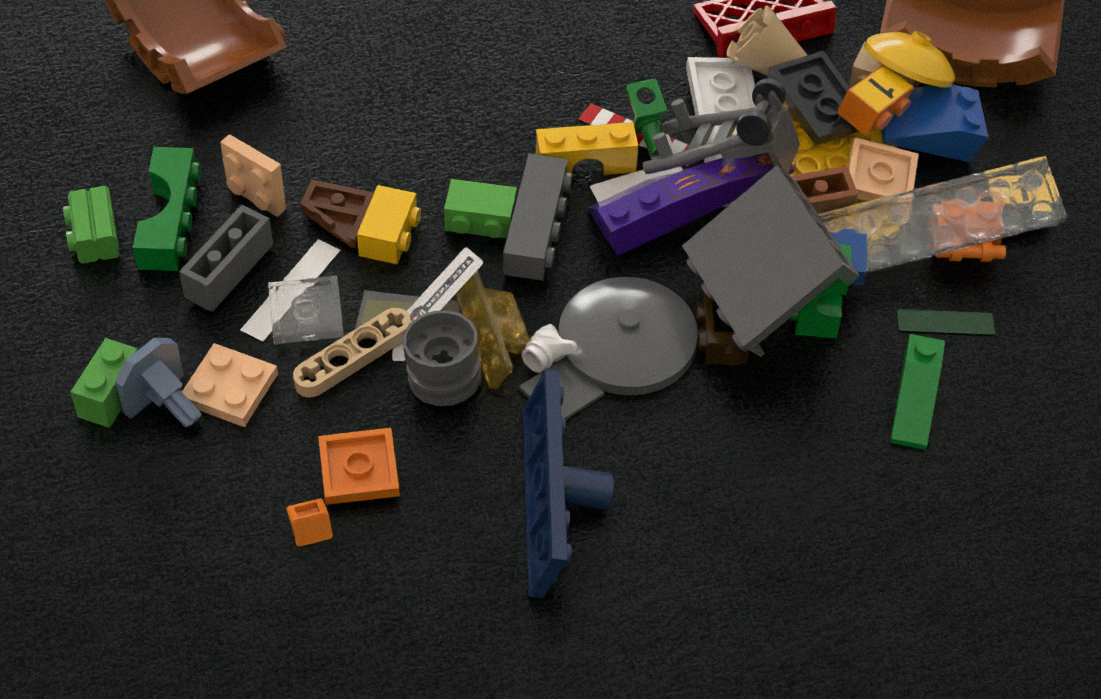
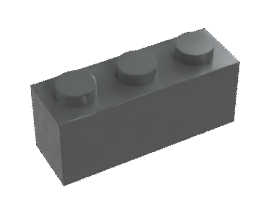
(226, 258)

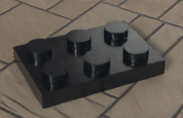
(814, 95)

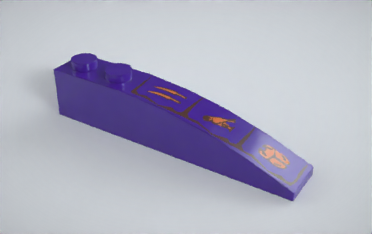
(675, 199)

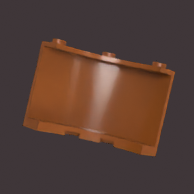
(196, 38)
(986, 38)

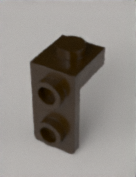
(717, 346)

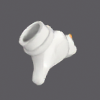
(546, 348)

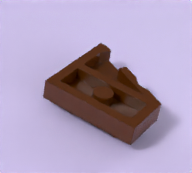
(336, 209)

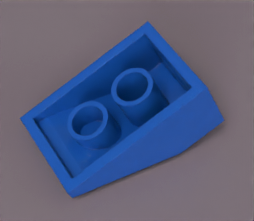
(940, 123)

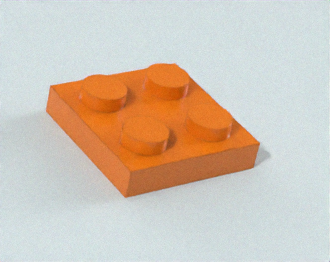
(358, 466)

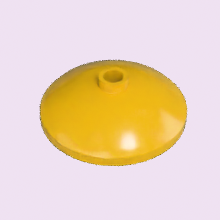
(911, 57)

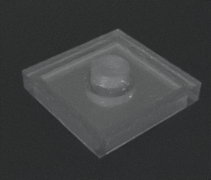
(305, 310)

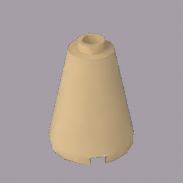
(764, 42)

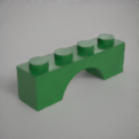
(162, 239)

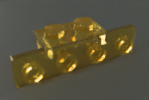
(497, 325)

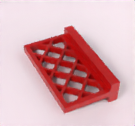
(800, 21)

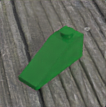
(917, 391)

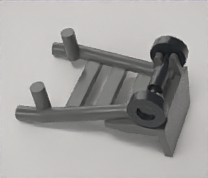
(758, 131)

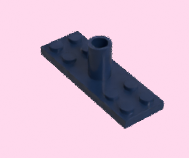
(552, 485)

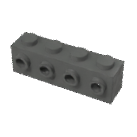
(536, 217)

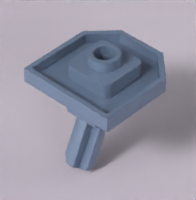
(154, 377)

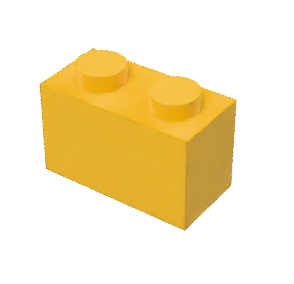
(388, 224)

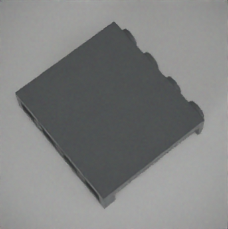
(766, 258)

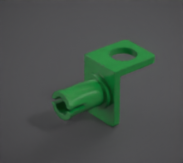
(647, 116)

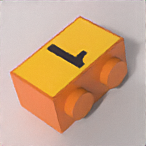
(876, 100)

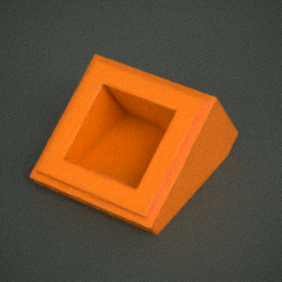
(310, 522)

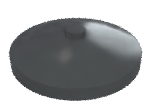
(629, 335)

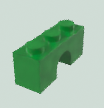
(824, 312)

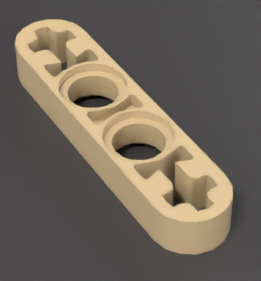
(349, 348)

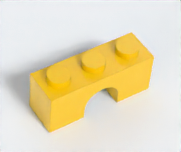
(609, 143)

